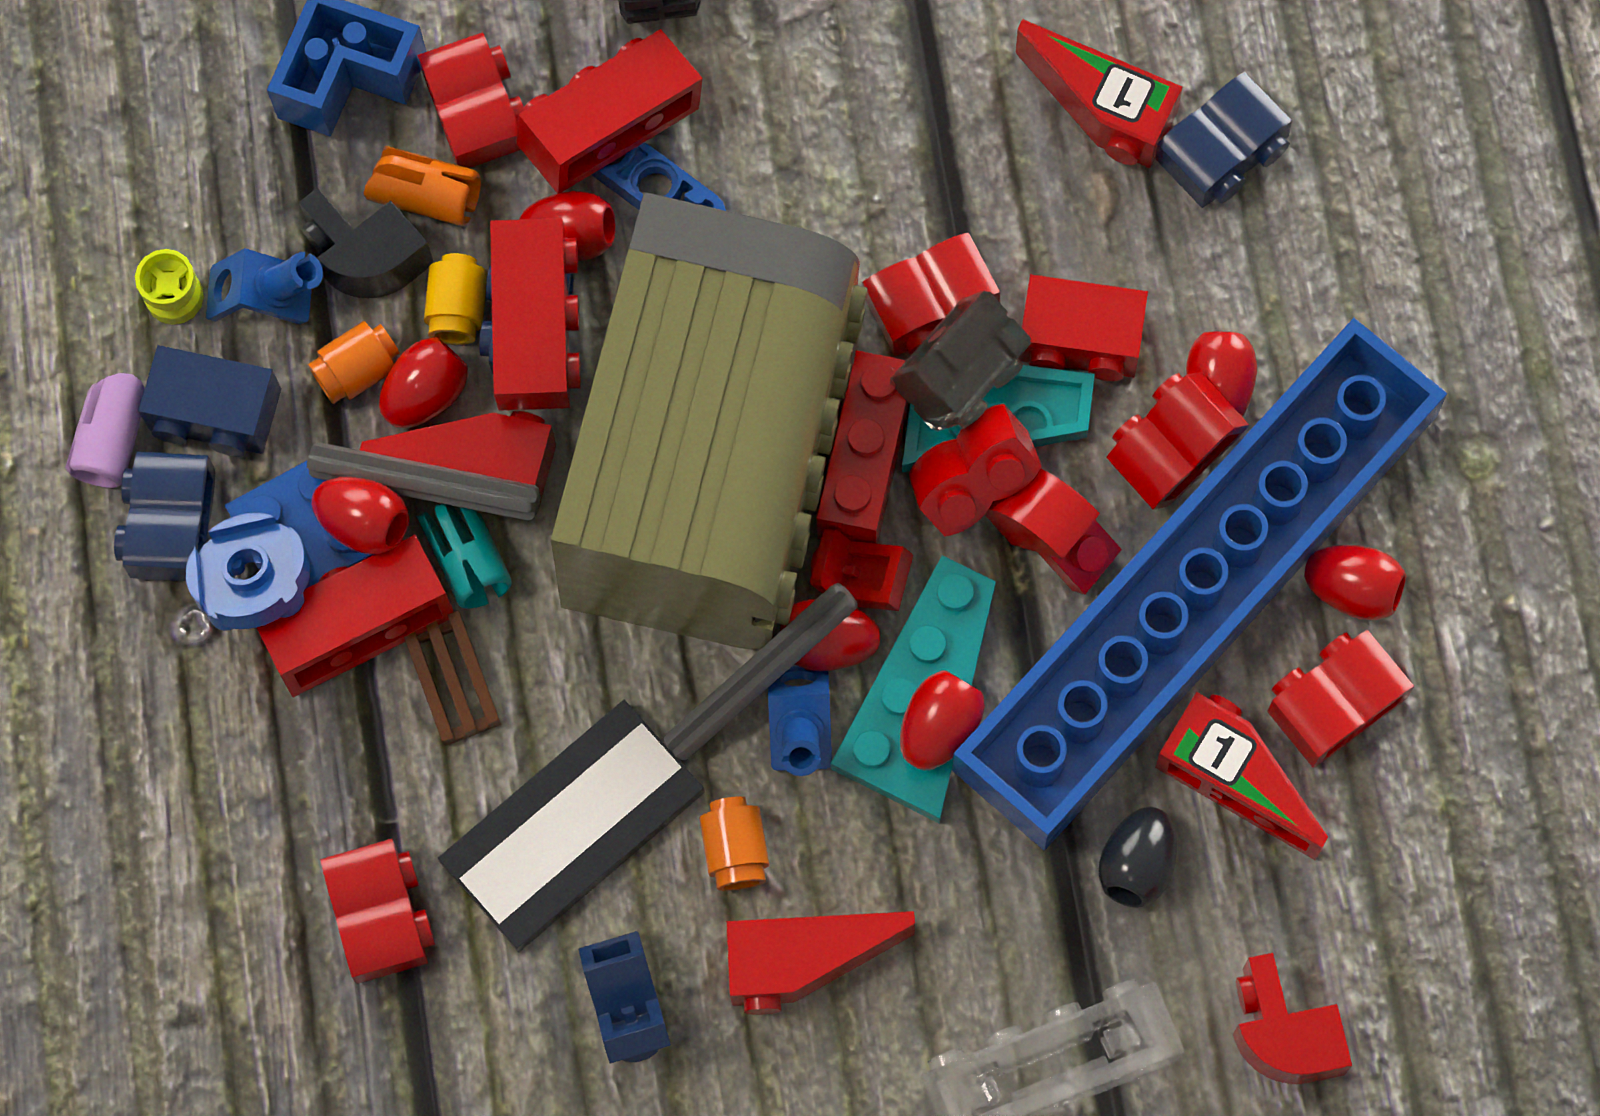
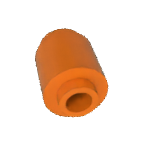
(354, 361)
(734, 844)

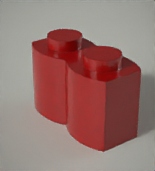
(471, 99)
(922, 290)
(1175, 439)
(966, 474)
(1338, 697)
(376, 910)

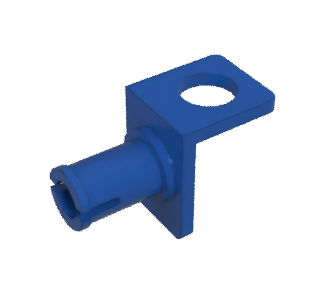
(264, 285)
(800, 722)

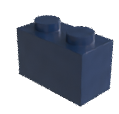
(209, 401)

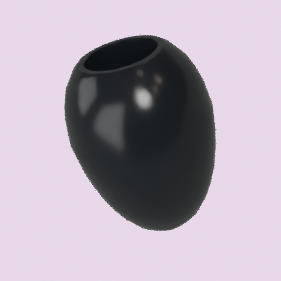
(1139, 858)

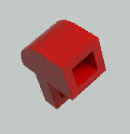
(1059, 527)
(1283, 1045)

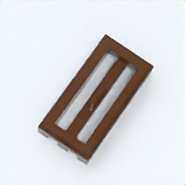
(469, 726)

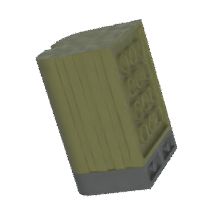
(708, 424)

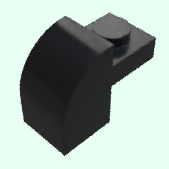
(367, 260)

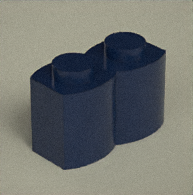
(1224, 141)
(166, 515)

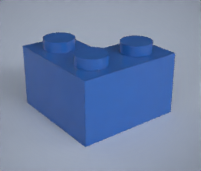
(338, 49)

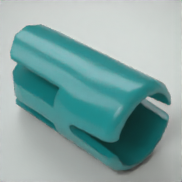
(470, 563)

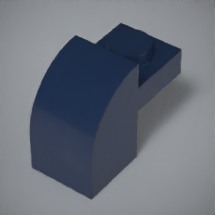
(624, 998)

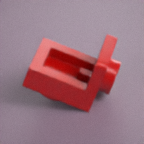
(869, 571)

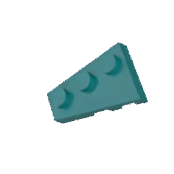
(1045, 400)

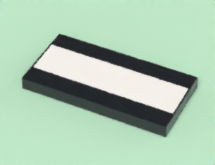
(571, 825)

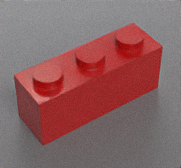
(608, 110)
(533, 314)
(864, 451)
(356, 616)

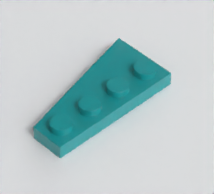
(939, 635)

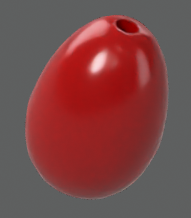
(584, 218)
(1227, 363)
(422, 383)
(361, 514)
(1356, 580)
(845, 646)
(939, 720)

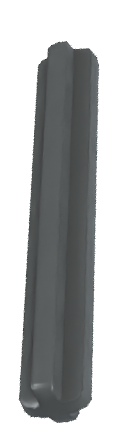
(427, 481)
(760, 671)

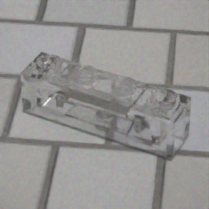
(1145, 1026)

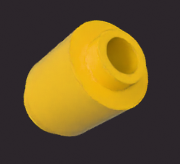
(455, 299)

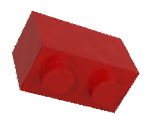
(1083, 327)

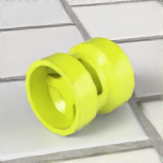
(164, 274)

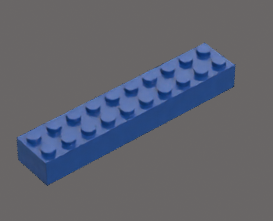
(1197, 584)

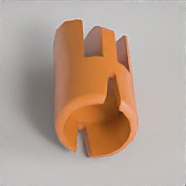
(424, 186)

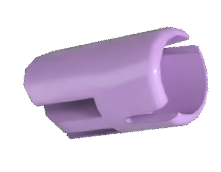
(106, 431)

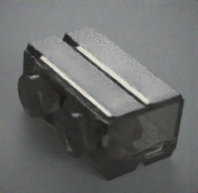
(962, 362)

